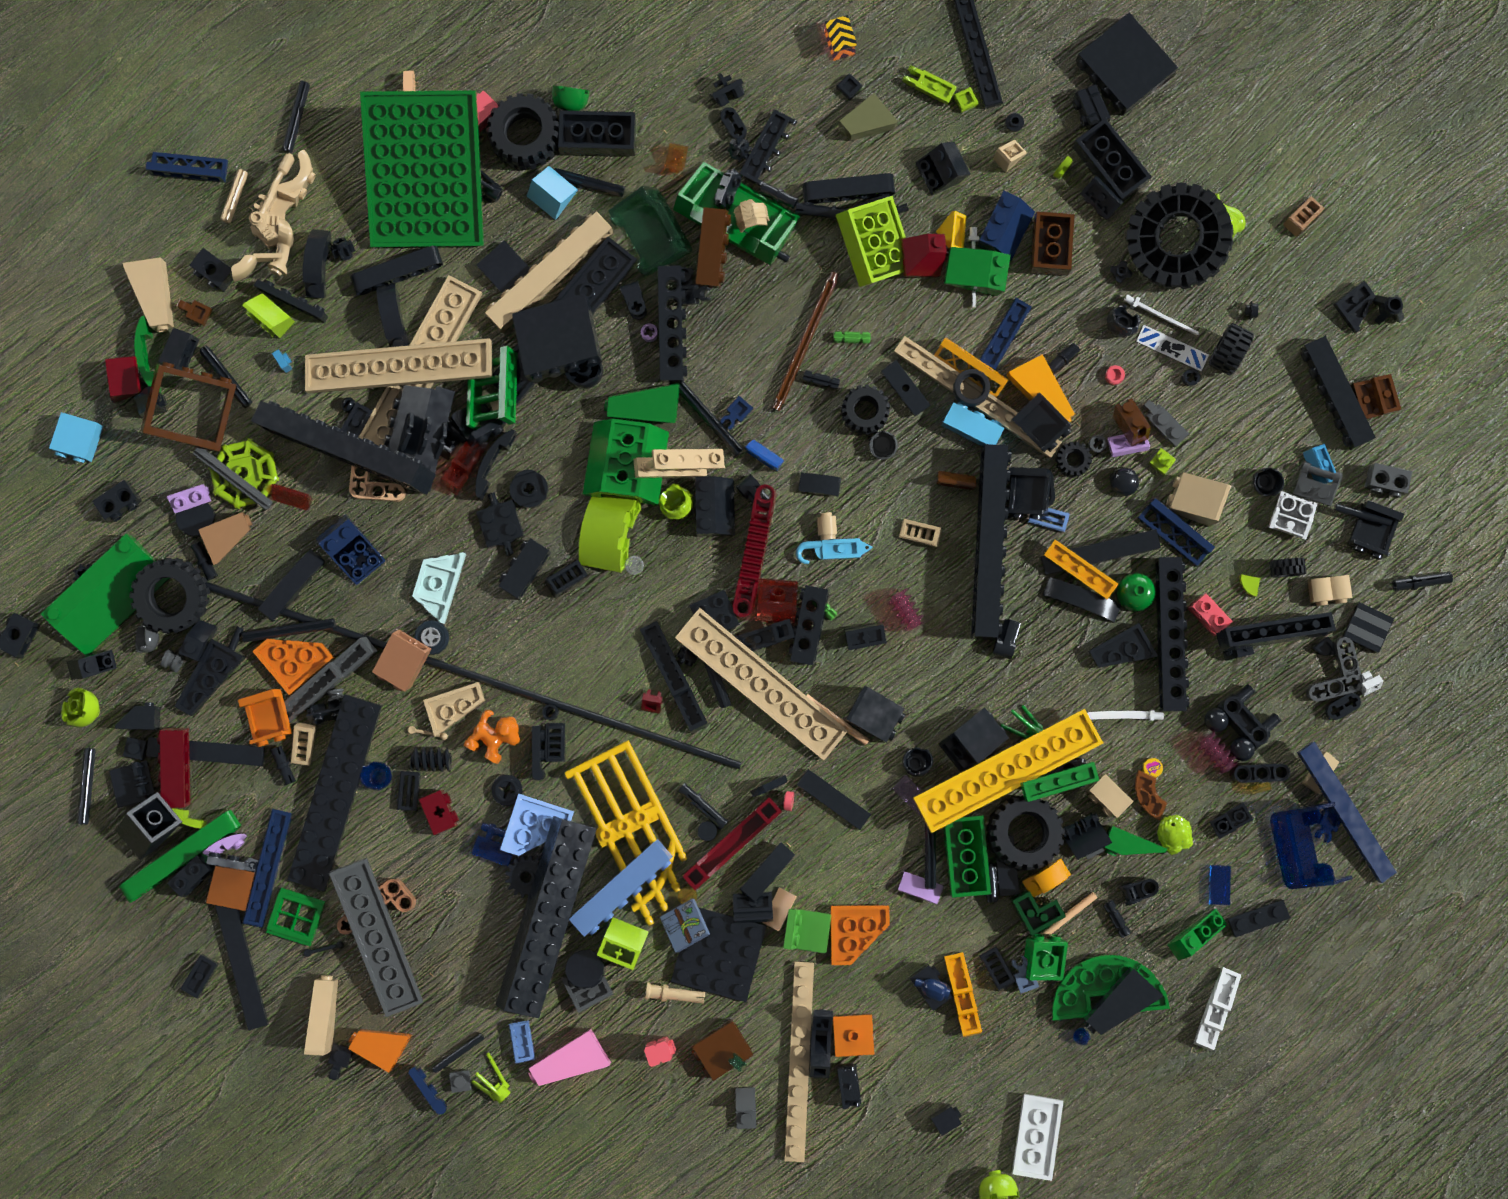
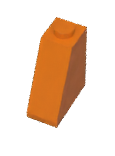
(379, 1047)

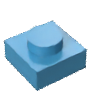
(283, 360)

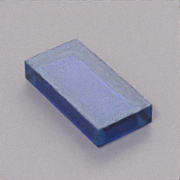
(1219, 885)

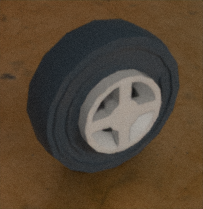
(425, 636)

